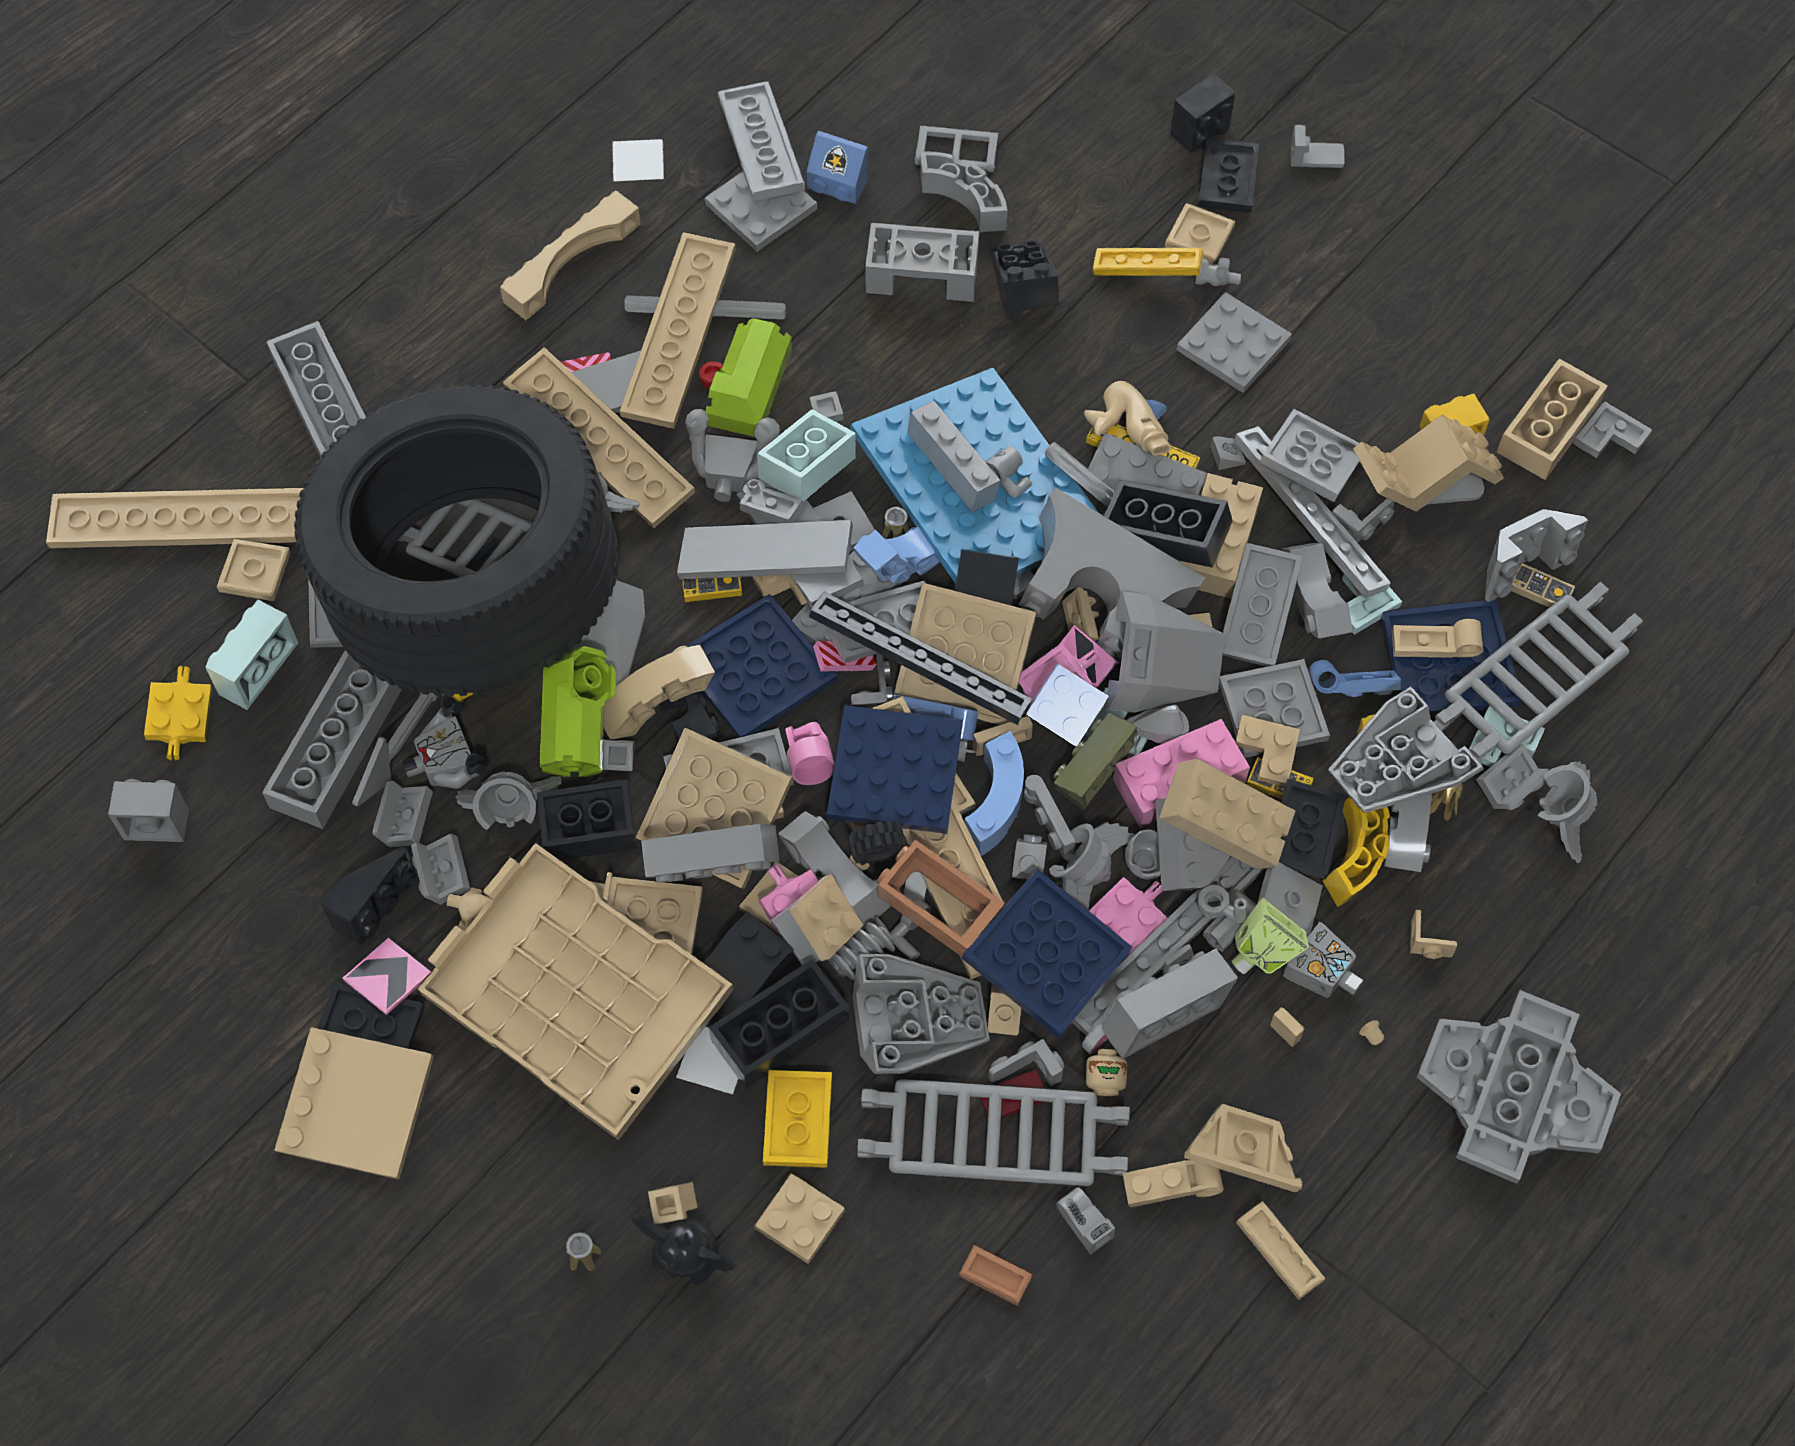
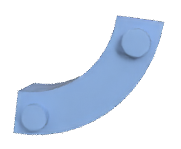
(896, 557)
(996, 814)

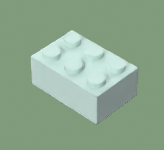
(806, 455)
(251, 654)

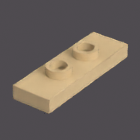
(1280, 1250)

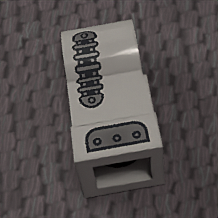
(1086, 1220)

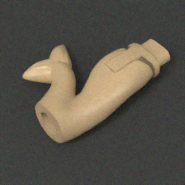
(1140, 420)

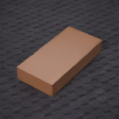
(995, 1275)

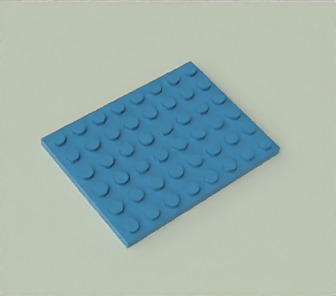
(990, 422)

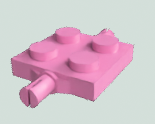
(1036, 674)
(786, 892)
(1130, 912)

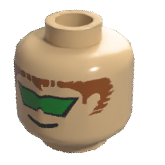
(1106, 1073)

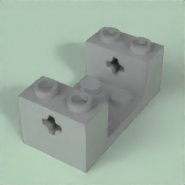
(951, 258)

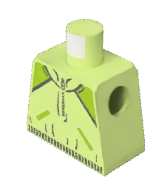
(1268, 939)

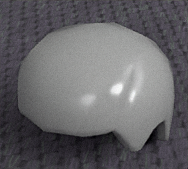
(1143, 855)

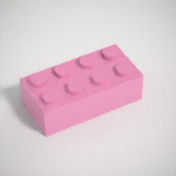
(1150, 773)

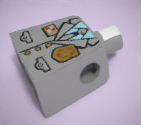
(1324, 964)

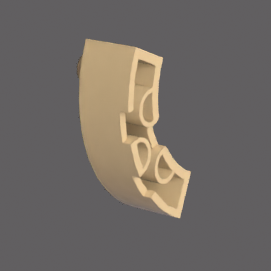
(667, 677)

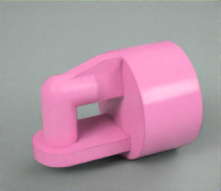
(809, 754)

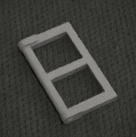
(960, 134)

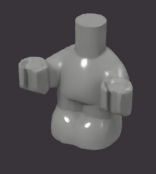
(1217, 274)

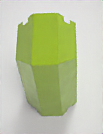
(749, 377)
(575, 712)

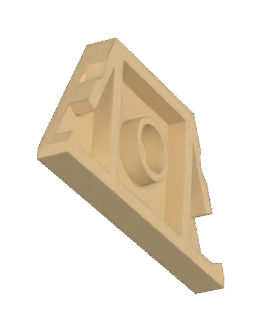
(1245, 1146)

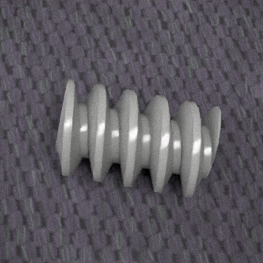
(865, 942)

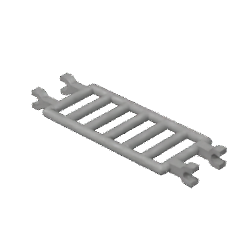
(417, 537)
(1563, 698)
(1023, 1173)

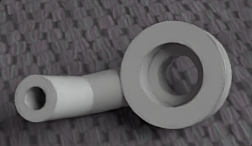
(1220, 895)
(902, 928)

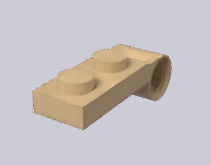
(1459, 640)
(1172, 1182)

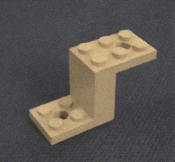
(1429, 463)

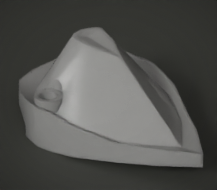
(1161, 723)

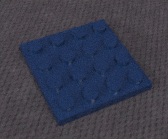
(760, 667)
(1435, 675)
(895, 769)
(1047, 953)

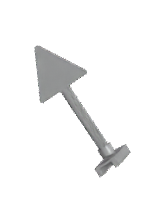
(378, 768)

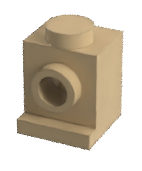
(672, 1202)

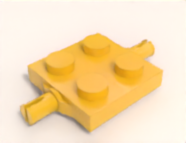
(178, 712)

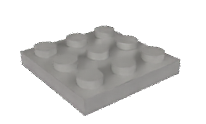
(759, 220)
(1234, 342)
(1312, 455)
(1276, 695)

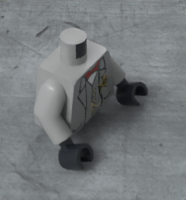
(444, 750)

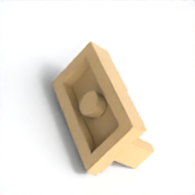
(1078, 612)

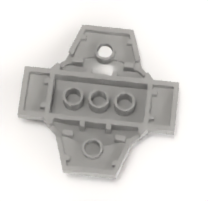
(1518, 1086)

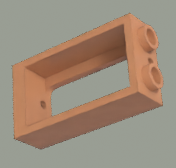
(923, 860)

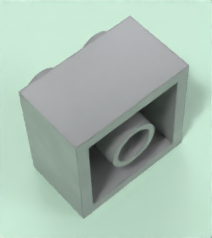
(148, 811)

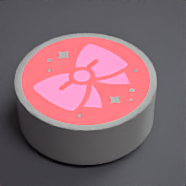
(1094, 1040)

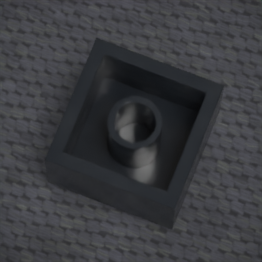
(1202, 113)

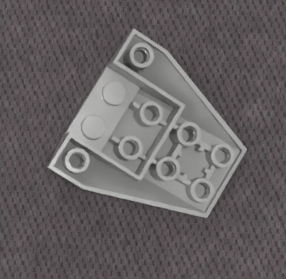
(619, 629)
(1163, 656)
(1401, 757)
(913, 1013)

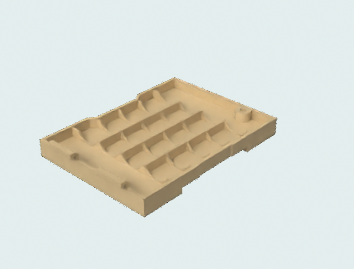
(574, 989)

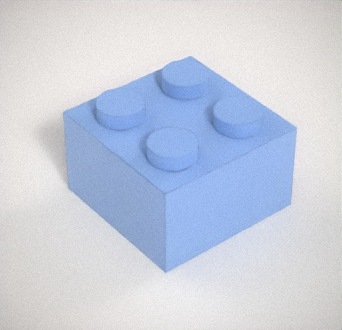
(1066, 704)

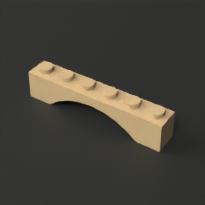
(607, 222)

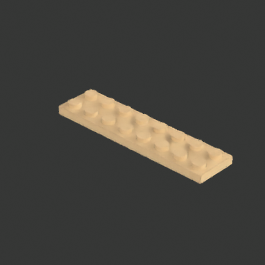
(677, 330)
(618, 452)

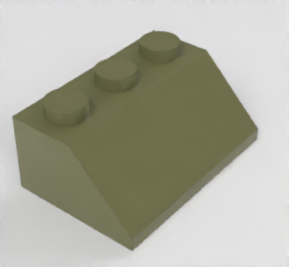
(1095, 759)

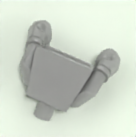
(727, 460)

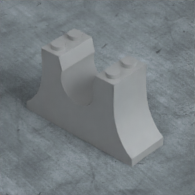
(1105, 558)

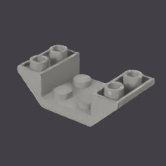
(1544, 534)

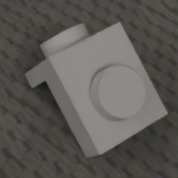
(1029, 856)

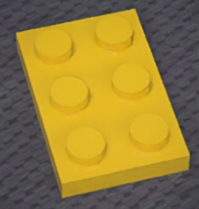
(797, 1118)

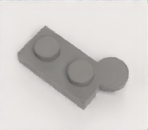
(769, 503)

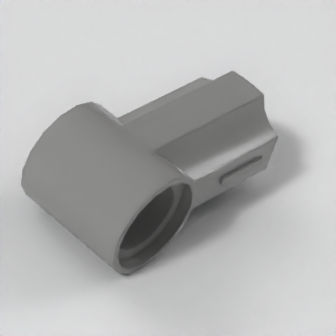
(1223, 929)

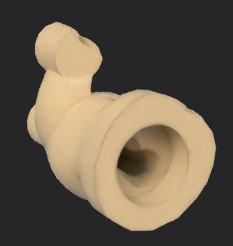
(469, 905)

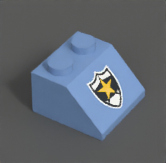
(837, 167)

